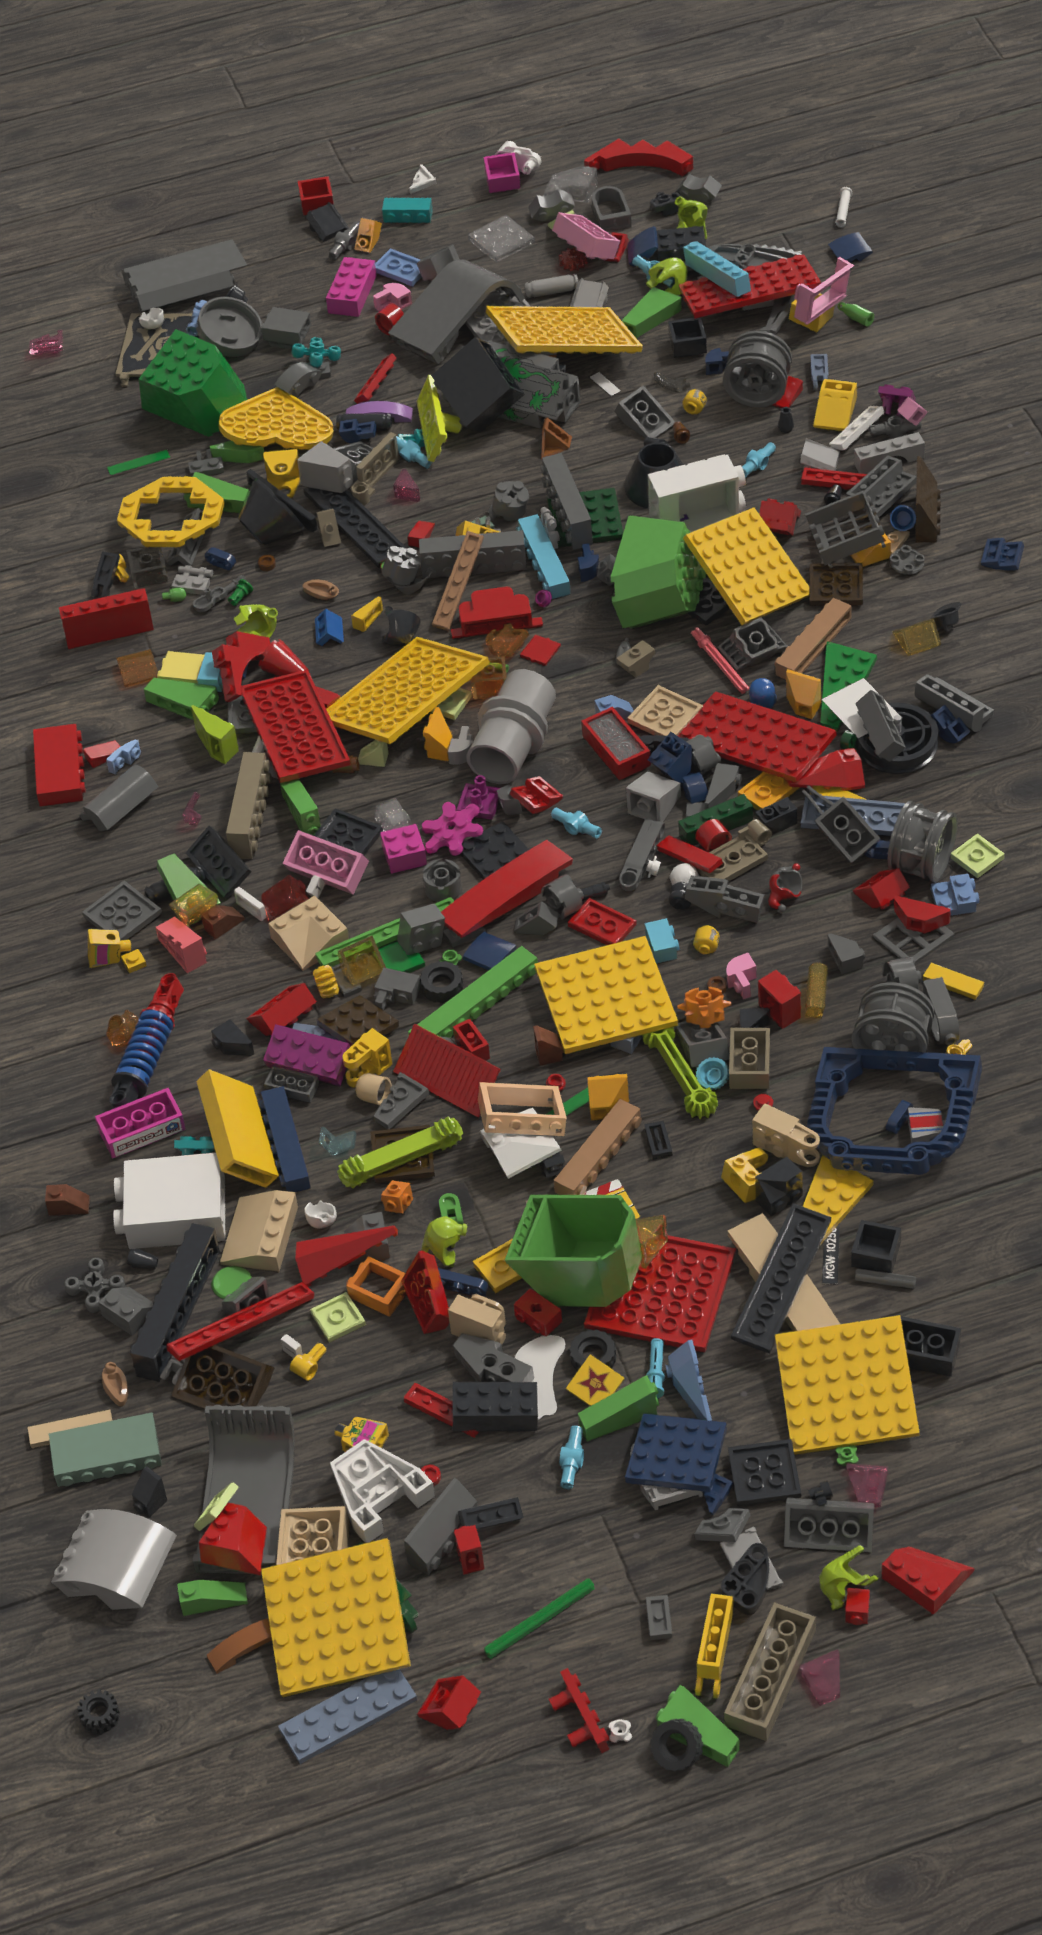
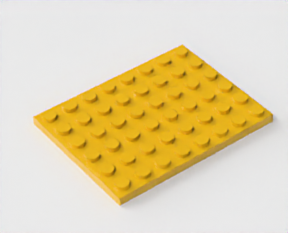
(563, 329)
(405, 689)

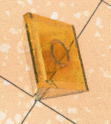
(918, 636)
(194, 903)
(361, 960)
(652, 1237)

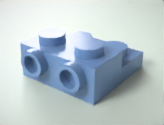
(956, 894)

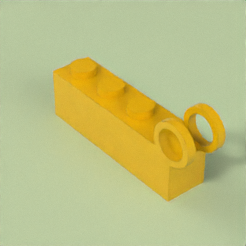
(714, 1642)

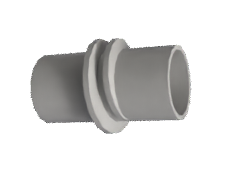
(511, 726)

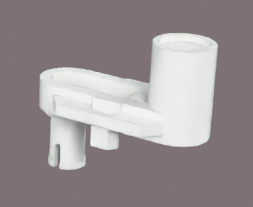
(525, 157)

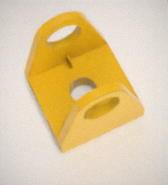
(282, 477)

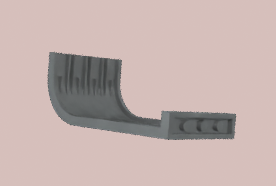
(447, 306)
(257, 1454)

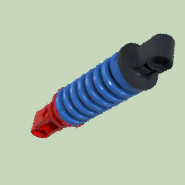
(146, 1043)

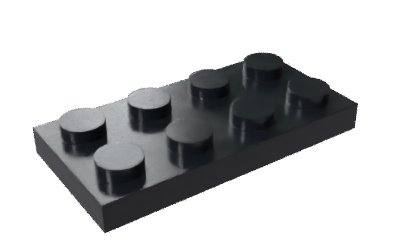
(218, 862)

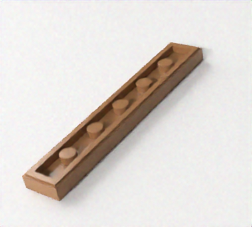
(458, 581)

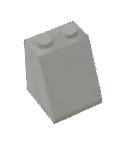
(325, 469)
(652, 796)

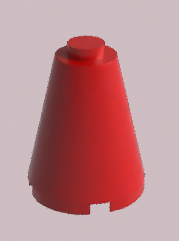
(280, 660)

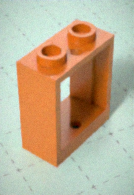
(392, 1298)

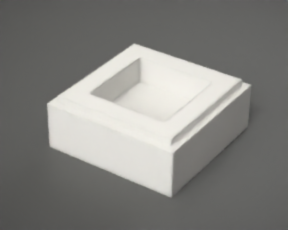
(315, 886)
(291, 1346)

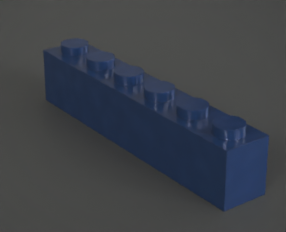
(285, 1140)

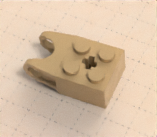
(784, 1136)

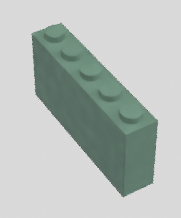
(104, 1449)

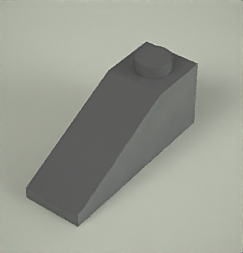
(723, 784)

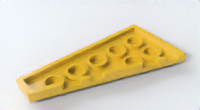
(835, 1192)

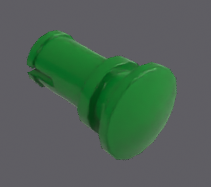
(242, 590)

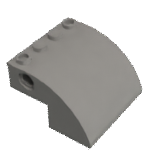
(114, 1558)

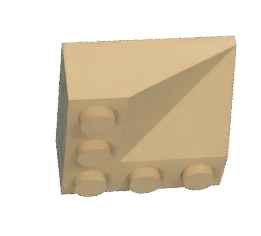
(307, 931)

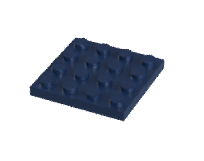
(676, 1452)

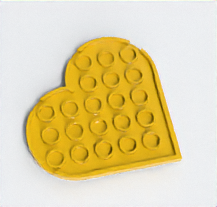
(275, 418)

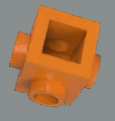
(397, 1196)

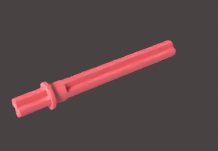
(705, 643)

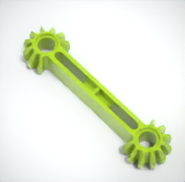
(698, 1100)
(360, 1168)

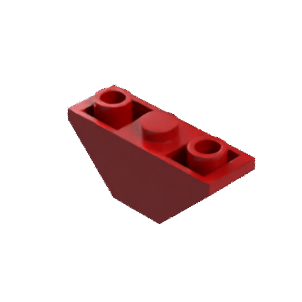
(921, 915)

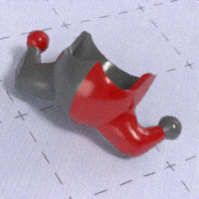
(784, 884)

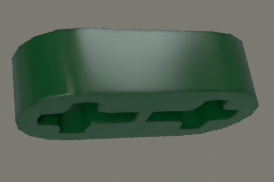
(848, 741)

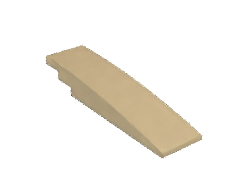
(754, 1242)

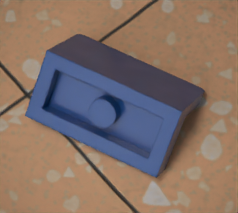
(328, 626)

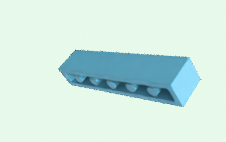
(717, 269)
(544, 557)

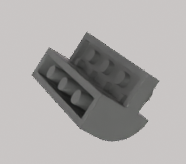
(884, 485)
(939, 693)
(119, 798)

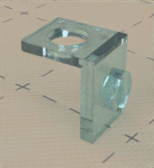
(337, 1144)

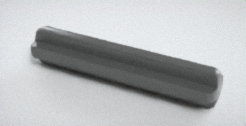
(885, 1278)

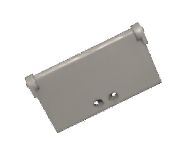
(735, 1551)

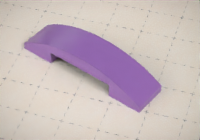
(399, 411)

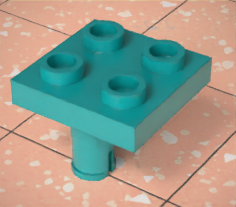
(190, 1144)

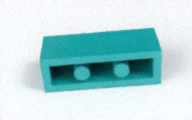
(407, 210)

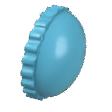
(712, 1073)

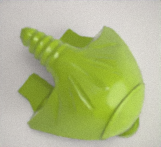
(691, 213)
(671, 268)
(260, 620)
(442, 1234)
(838, 1574)

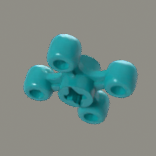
(316, 352)

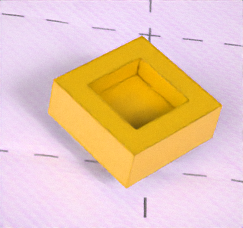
(133, 961)

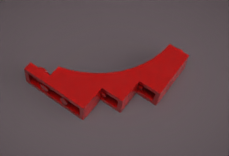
(620, 154)

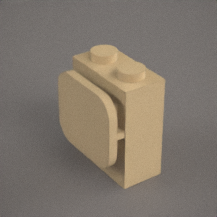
(477, 1318)

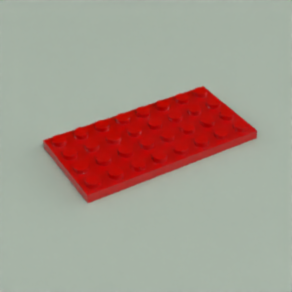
(766, 283)
(294, 726)
(760, 736)

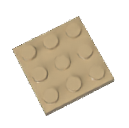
(664, 712)

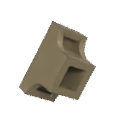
(328, 527)
(636, 659)

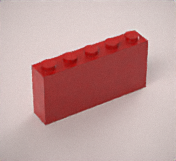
(106, 618)
(59, 764)

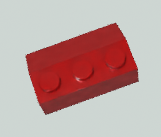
(283, 1008)

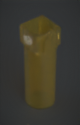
(816, 990)

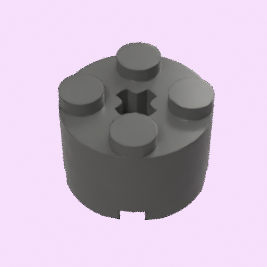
(510, 500)
(401, 565)
(703, 754)
(442, 880)
(563, 896)
(902, 971)

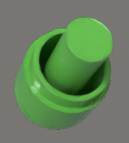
(175, 595)

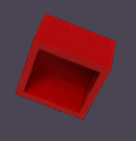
(314, 193)

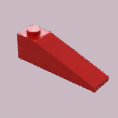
(835, 769)

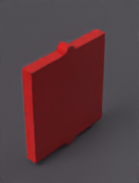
(540, 650)

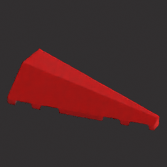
(324, 1254)

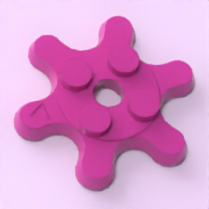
(452, 838)

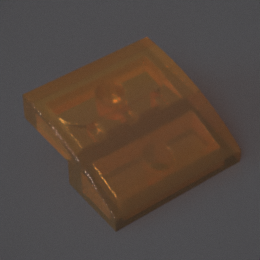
(137, 668)

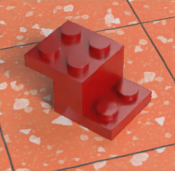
(778, 516)

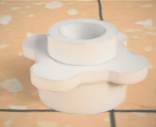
(653, 867)
(618, 1725)

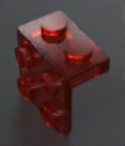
(283, 897)

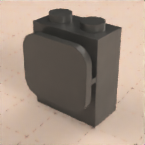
(285, 327)

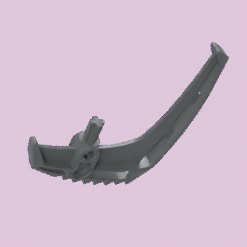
(756, 255)

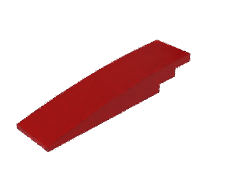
(506, 888)

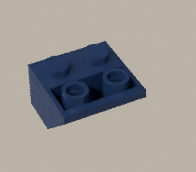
(672, 757)

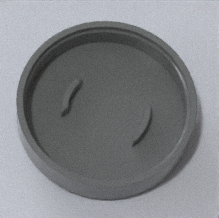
(229, 326)

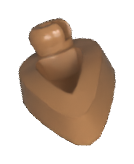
(320, 589)
(115, 1383)

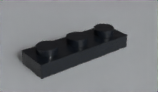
(491, 1514)

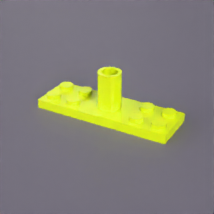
(433, 421)

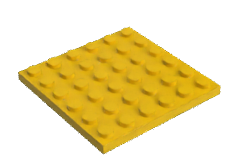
(747, 565)
(605, 994)
(847, 1385)
(335, 1617)

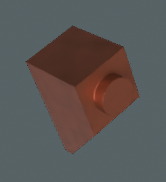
(220, 920)
(547, 1046)
(66, 1200)

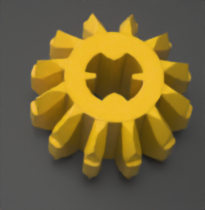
(325, 981)

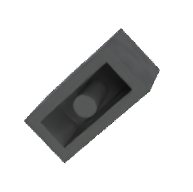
(396, 986)

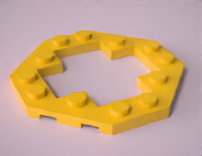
(150, 494)

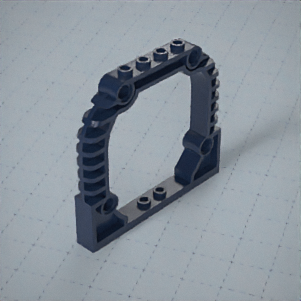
(842, 1065)

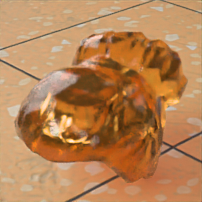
(121, 1028)

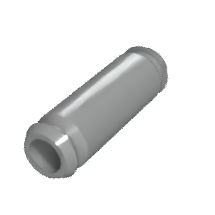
(551, 285)

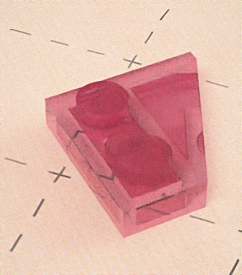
(47, 344)
(868, 1482)
(823, 1677)

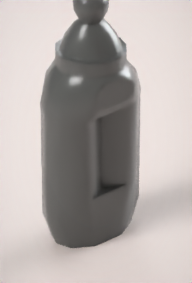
(623, 647)

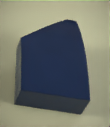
(718, 1493)

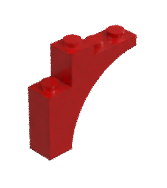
(234, 657)

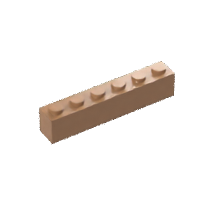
(814, 638)
(598, 1149)

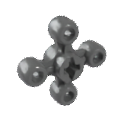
(93, 1284)

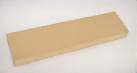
(40, 1433)

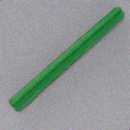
(539, 1618)

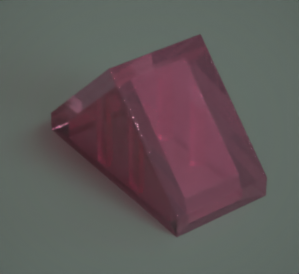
(405, 487)

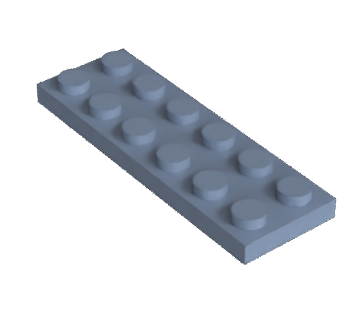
(878, 814)
(346, 1714)

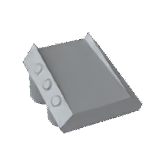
(589, 294)
(819, 456)

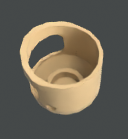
(368, 1087)

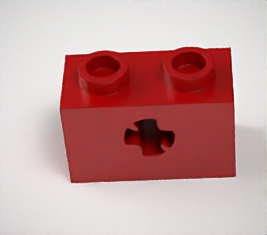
(471, 1040)
(537, 1313)
(469, 1549)

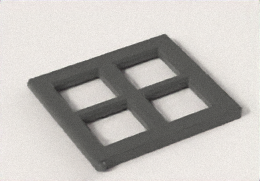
(927, 947)

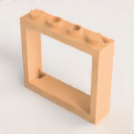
(521, 1096)

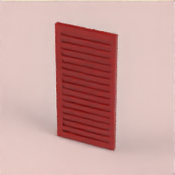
(445, 1068)

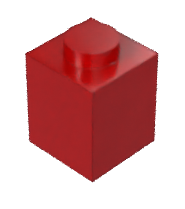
(857, 1606)

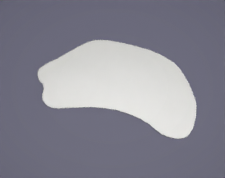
(542, 1356)

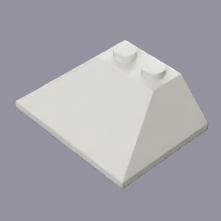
(519, 1151)

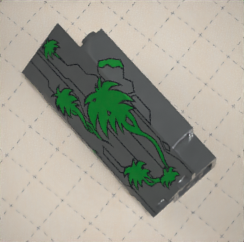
(545, 387)

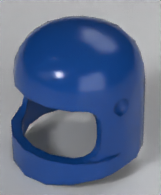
(903, 518)
(762, 693)

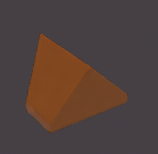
(554, 439)

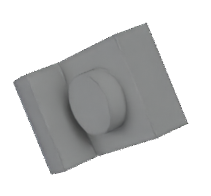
(459, 747)

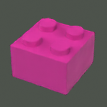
(501, 172)
(403, 848)

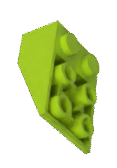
(215, 734)

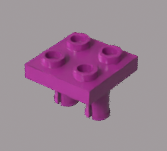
(890, 394)
(480, 795)

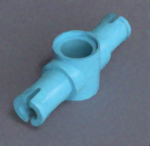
(645, 266)
(411, 452)
(758, 459)
(576, 823)
(571, 1457)

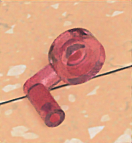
(190, 816)

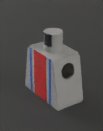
(924, 1124)

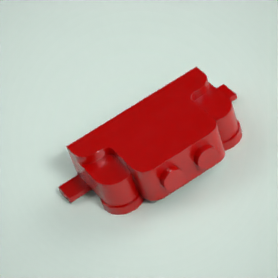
(492, 610)

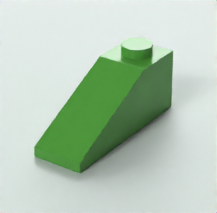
(237, 453)
(209, 1595)

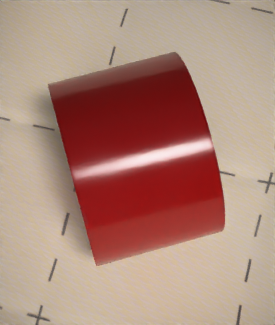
(388, 317)
(712, 835)

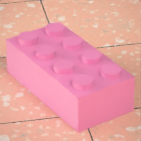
(586, 236)
(329, 861)

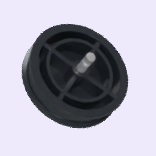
(918, 735)

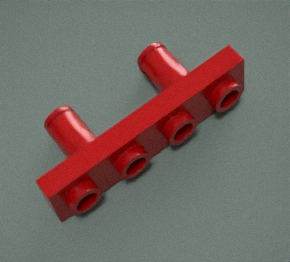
(573, 1695)

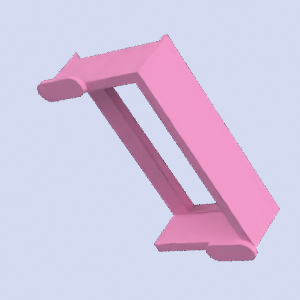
(809, 309)

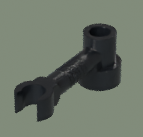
(821, 1493)

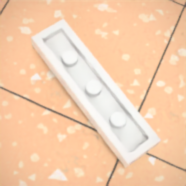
(856, 428)

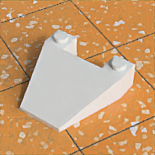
(374, 1480)

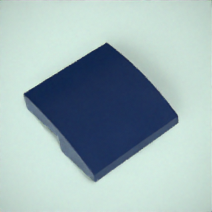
(643, 244)
(850, 247)
(1001, 554)
(488, 951)

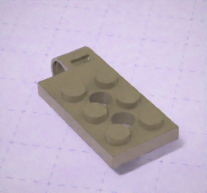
(374, 467)
(745, 848)

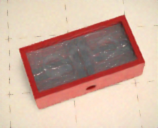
(615, 743)

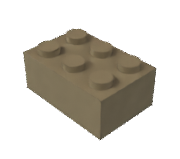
(749, 1058)

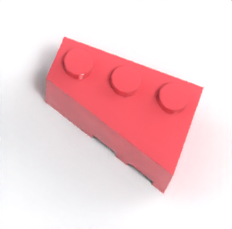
(182, 944)

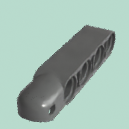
(641, 853)

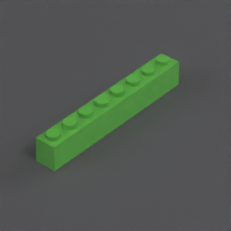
(482, 993)

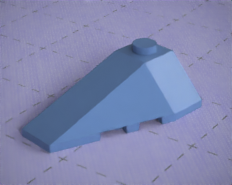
(686, 1379)

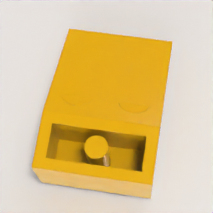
(835, 404)

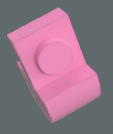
(394, 294)
(912, 411)
(739, 972)

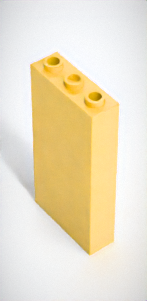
(237, 1128)

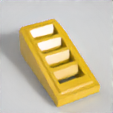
(367, 614)

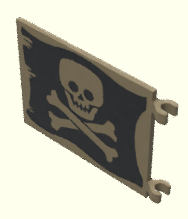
(143, 344)

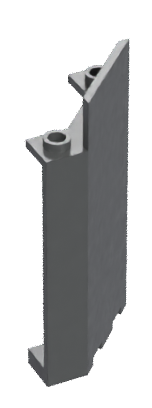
(183, 275)

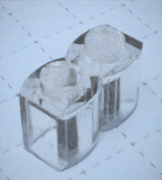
(391, 815)

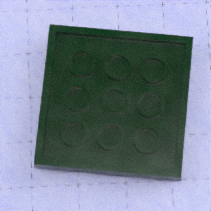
(604, 516)

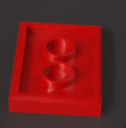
(601, 923)

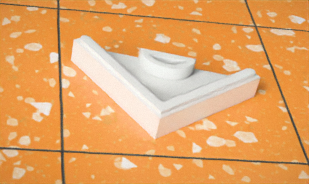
(422, 180)

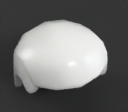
(153, 319)
(682, 873)
(320, 1215)

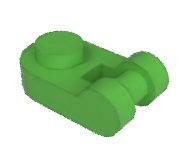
(450, 1204)

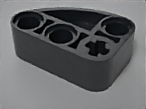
(752, 1585)

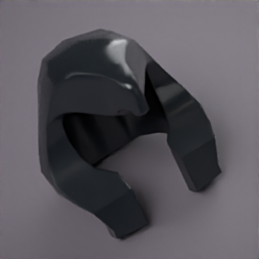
(402, 627)

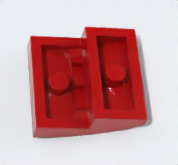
(536, 795)

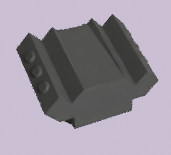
(751, 644)

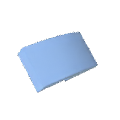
(124, 754)

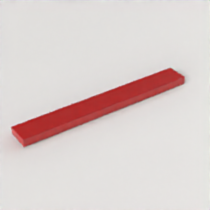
(240, 1321)

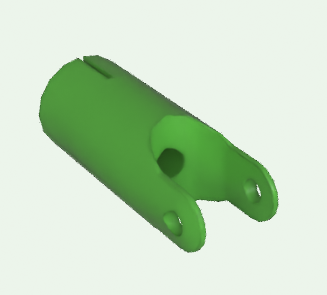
(857, 313)

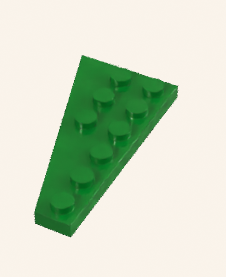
(842, 669)

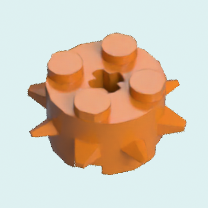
(704, 1006)

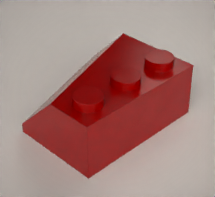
(426, 1293)
(234, 1540)
(924, 1576)

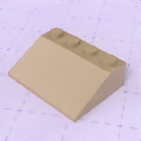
(260, 1230)
(311, 1532)

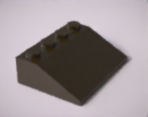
(927, 504)
(222, 1379)

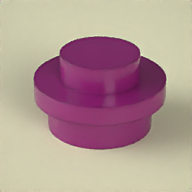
(543, 598)

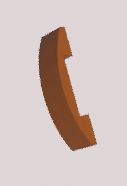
(238, 1644)

